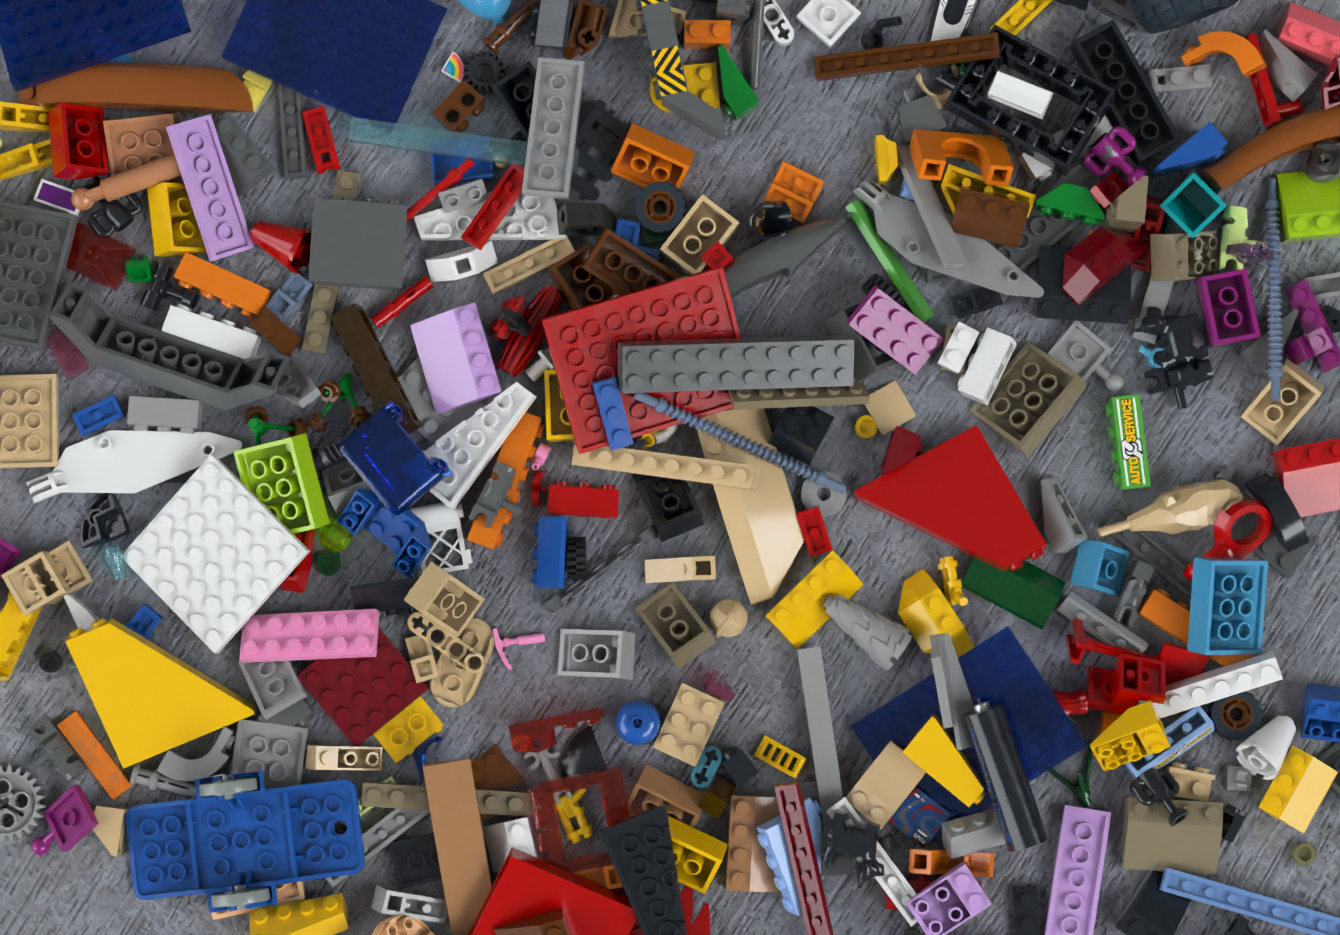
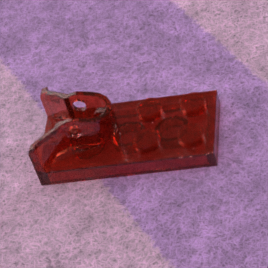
(98, 257)
(525, 734)

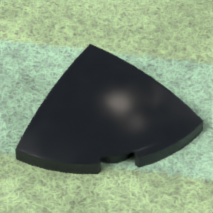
(104, 522)
(582, 755)

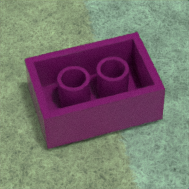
(1227, 308)

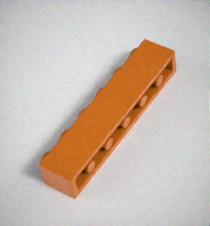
(514, 453)
(1174, 620)

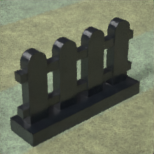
(601, 144)

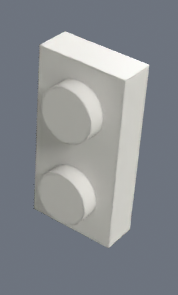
(958, 347)

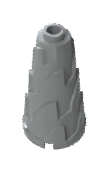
(870, 630)

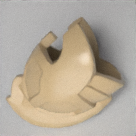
(728, 618)

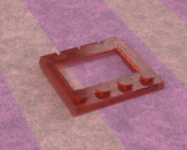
(615, 809)

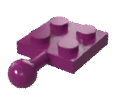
(69, 821)

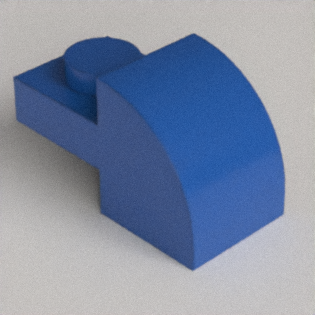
(145, 621)

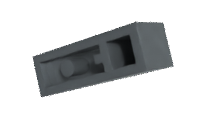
(1257, 355)

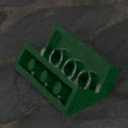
(1023, 592)

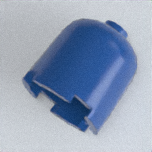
(637, 710)

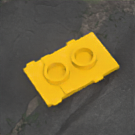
(408, 729)

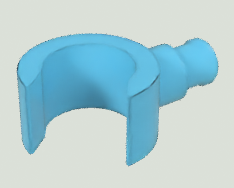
(1149, 353)

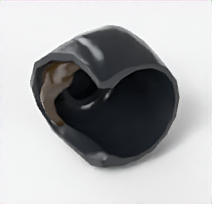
(771, 219)

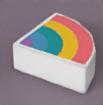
(454, 68)

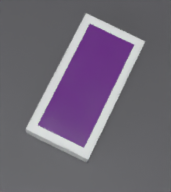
(55, 197)

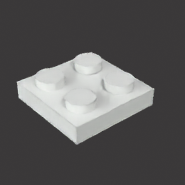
(828, 18)

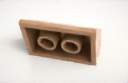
(659, 788)

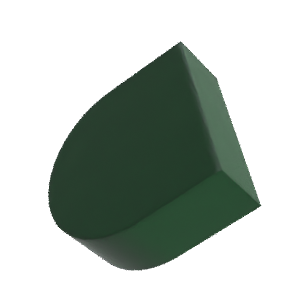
(328, 563)

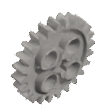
(18, 785)

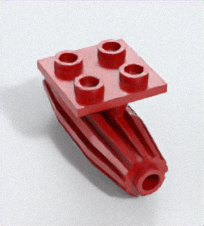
(517, 349)

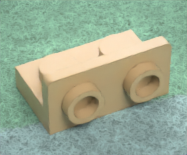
(1192, 784)

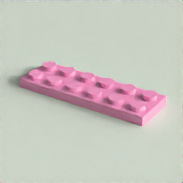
(310, 636)

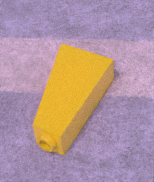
(938, 755)

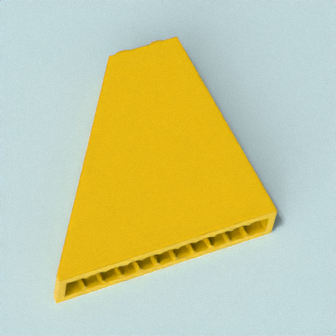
(147, 694)

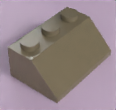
(1128, 209)

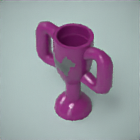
(1113, 155)

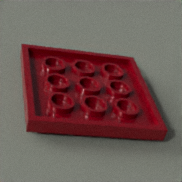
(363, 690)

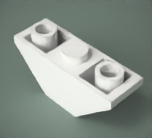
(461, 263)

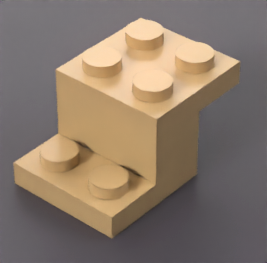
(47, 578)

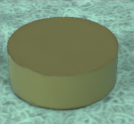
(1303, 853)

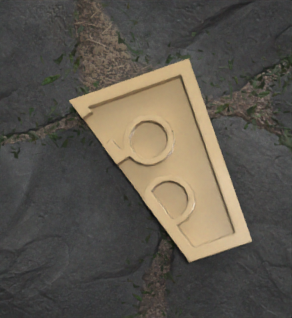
(627, 21)

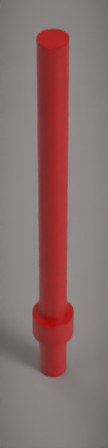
(453, 176)

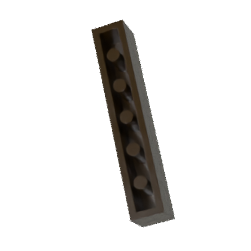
(372, 363)

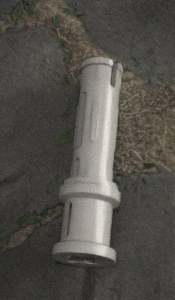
(153, 783)

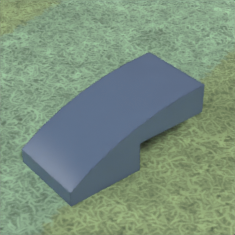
(289, 296)

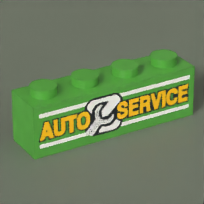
(1128, 442)

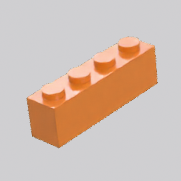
(222, 284)

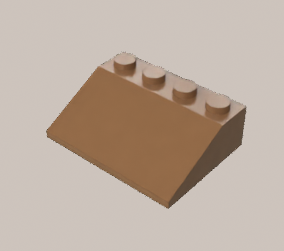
(745, 856)

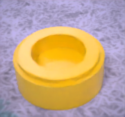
(865, 427)

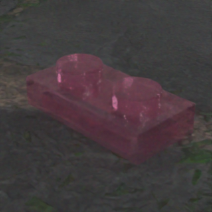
(67, 355)

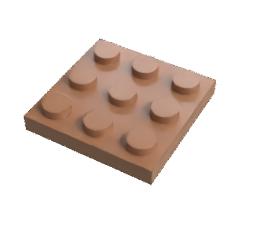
(138, 141)

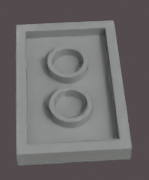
(273, 685)

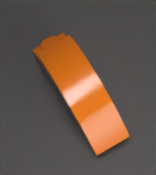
(1228, 43)
(938, 861)

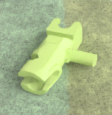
(1233, 234)

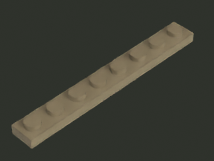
(325, 296)
(415, 797)

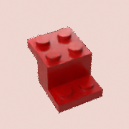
(1127, 683)

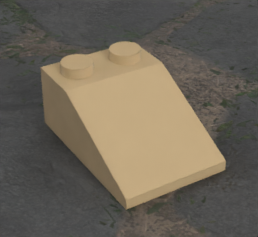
(1277, 418)
(885, 785)

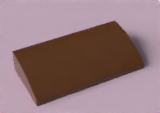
(624, 265)

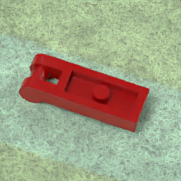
(321, 139)

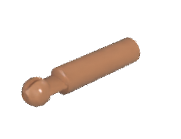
(127, 182)

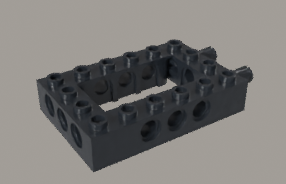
(969, 104)

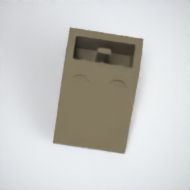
(1181, 257)

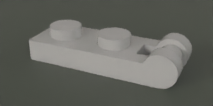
(1180, 78)

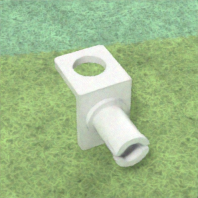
(544, 363)

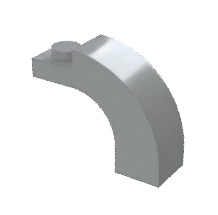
(187, 769)

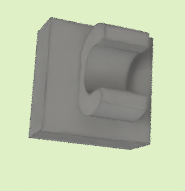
(1238, 778)

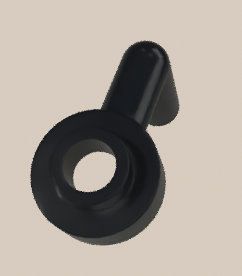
(873, 38)

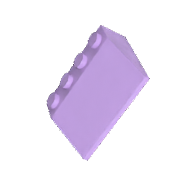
(456, 358)

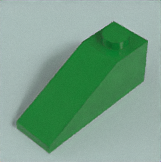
(736, 92)

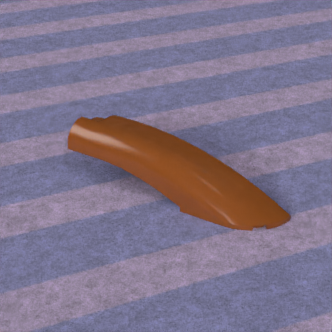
(1273, 144)

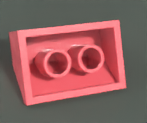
(1310, 34)

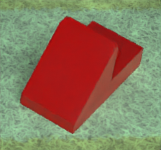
(1108, 190)

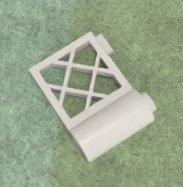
(442, 518)

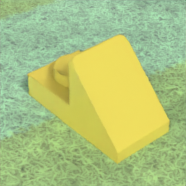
(257, 87)

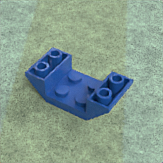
(401, 533)

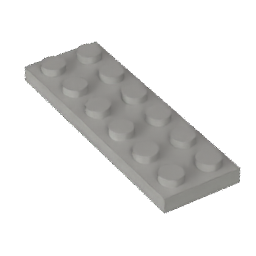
(553, 128)

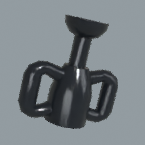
(114, 212)
(1152, 784)

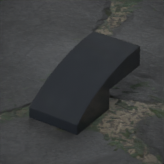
(976, 301)

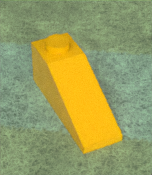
(24, 117)

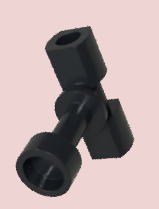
(163, 288)

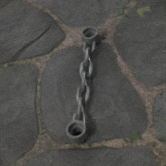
(646, 535)

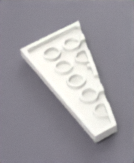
(526, 220)
(476, 440)

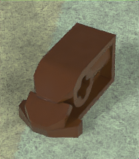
(586, 20)

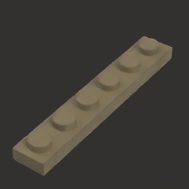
(798, 397)

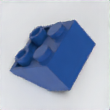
(1321, 713)

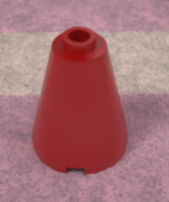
(284, 243)

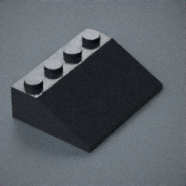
(1106, 305)

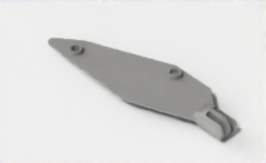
(904, 229)

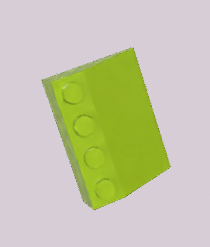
(1308, 207)
(285, 481)

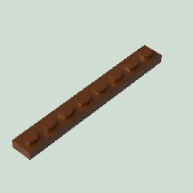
(907, 56)

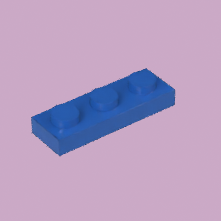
(612, 413)

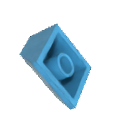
(1100, 567)

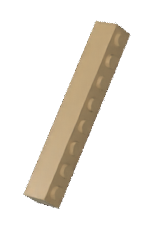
(670, 466)

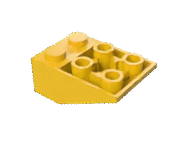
(1131, 737)

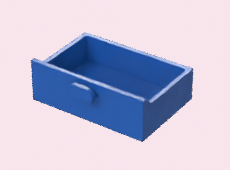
(442, 164)

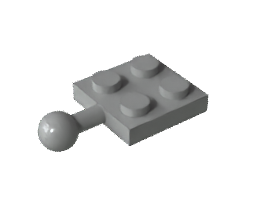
(1083, 353)

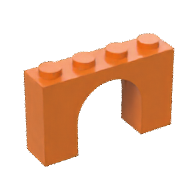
(988, 153)

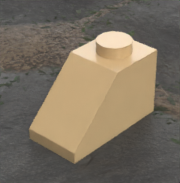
(111, 827)

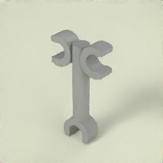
(543, 758)

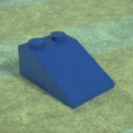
(1201, 148)

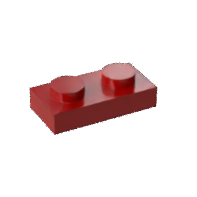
(814, 530)

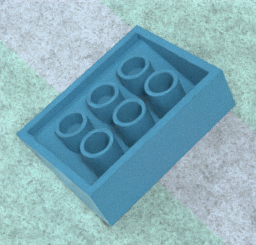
(1227, 606)

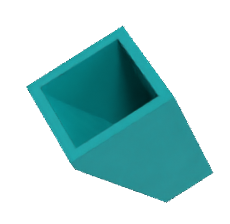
(1193, 205)

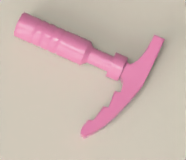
(520, 640)

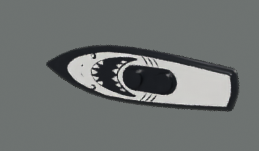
(951, 19)

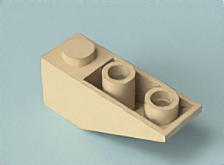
(680, 569)
(343, 757)

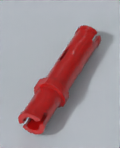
(401, 302)

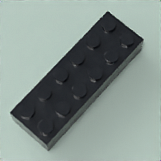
(1136, 107)

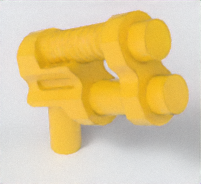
(951, 583)
(569, 809)

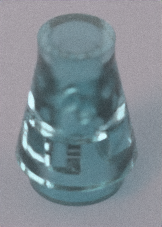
(115, 561)

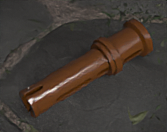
(502, 30)

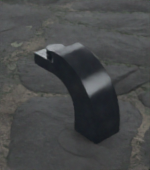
(1284, 515)

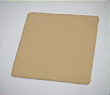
(889, 407)

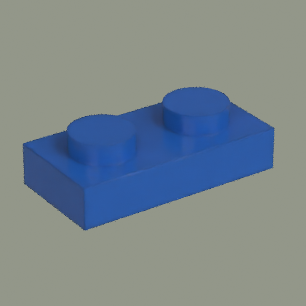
(98, 415)

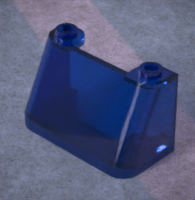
(392, 460)

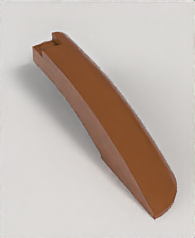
(145, 88)

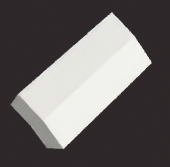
(1020, 94)

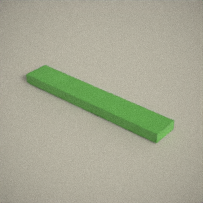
(890, 261)

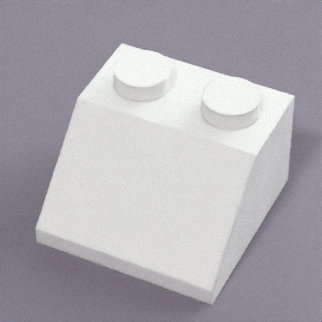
(508, 834)

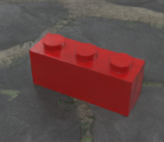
(583, 500)

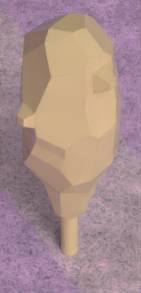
(1181, 509)

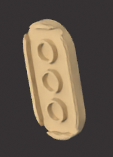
(455, 683)

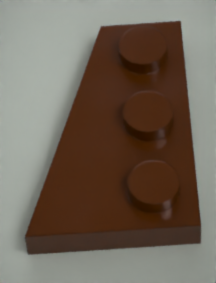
(494, 770)

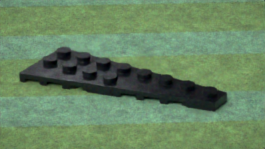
(647, 869)

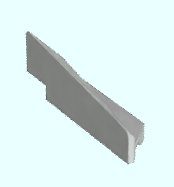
(951, 688)

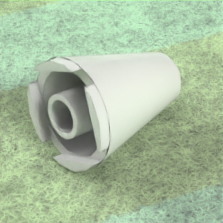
(1267, 747)

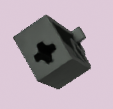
(585, 219)

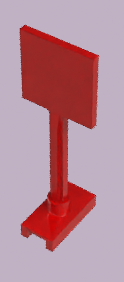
(1179, 662)

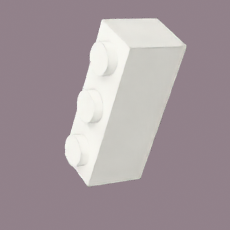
(986, 366)

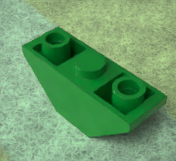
(1071, 203)

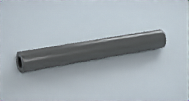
(756, 44)

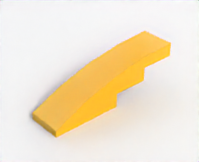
(25, 159)

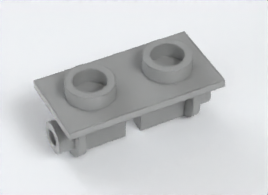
(463, 195)

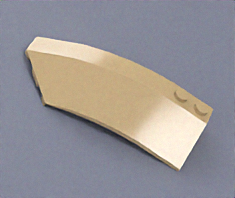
(758, 521)

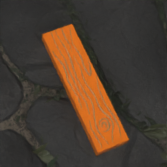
(94, 755)

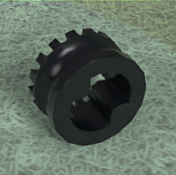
(57, 659)

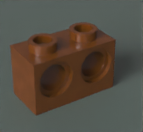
(454, 104)

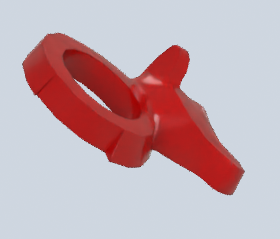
(1230, 548)

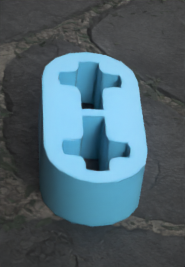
(711, 769)

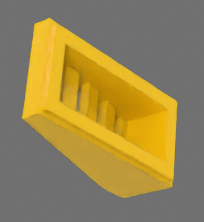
(796, 768)

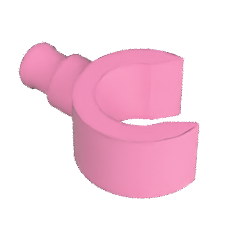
(540, 456)

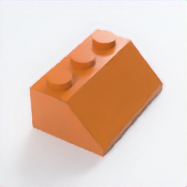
(651, 158)

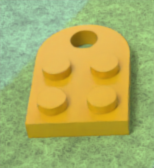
(700, 81)

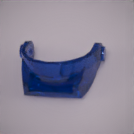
(419, 755)

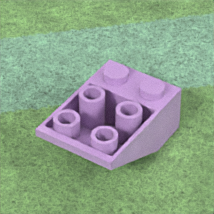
(948, 901)

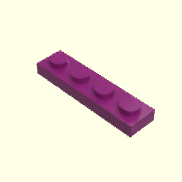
(1312, 318)

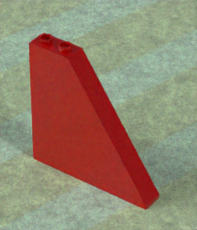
(961, 500)
(535, 887)

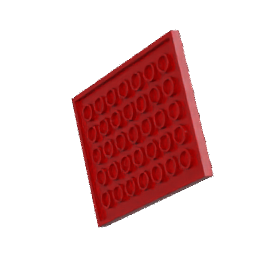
(586, 349)

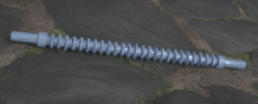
(1275, 371)
(820, 478)

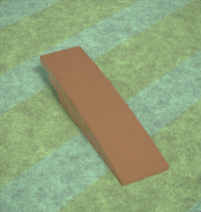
(458, 840)

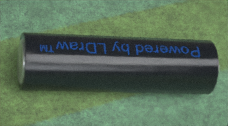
(1005, 776)

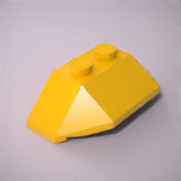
(957, 177)
(929, 613)

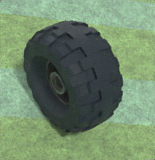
(1169, 14)

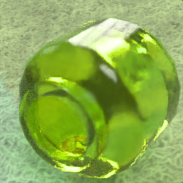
(334, 536)

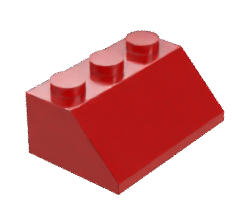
(77, 141)

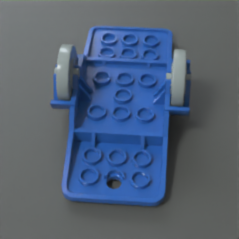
(243, 840)

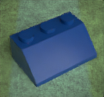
(550, 552)

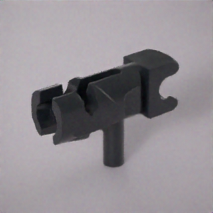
(1179, 377)

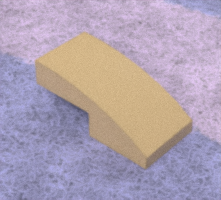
(422, 658)

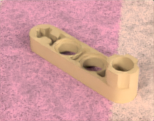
(445, 645)

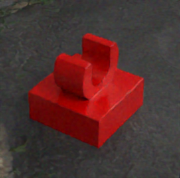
(716, 256)

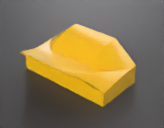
(885, 159)

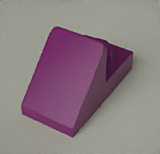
(1309, 345)

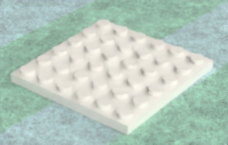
(215, 553)

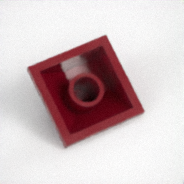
(901, 449)

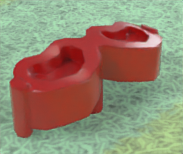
(536, 488)

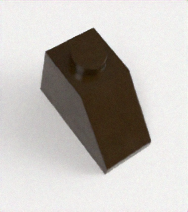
(717, 795)

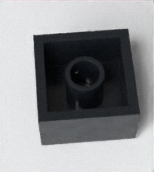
(801, 432)

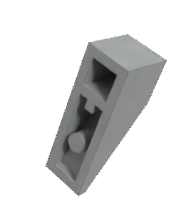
(1284, 67)
(1060, 520)
(409, 903)

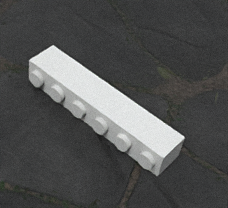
(1219, 684)

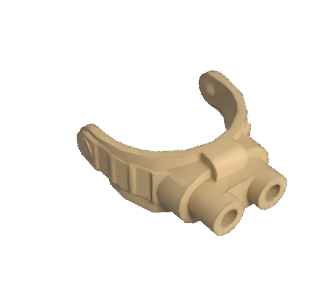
(938, 98)

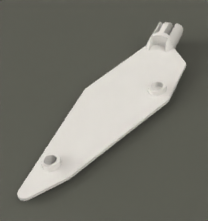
(128, 461)

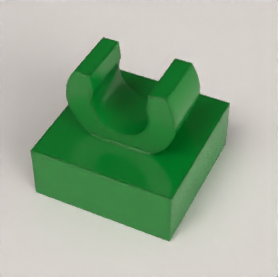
(139, 270)

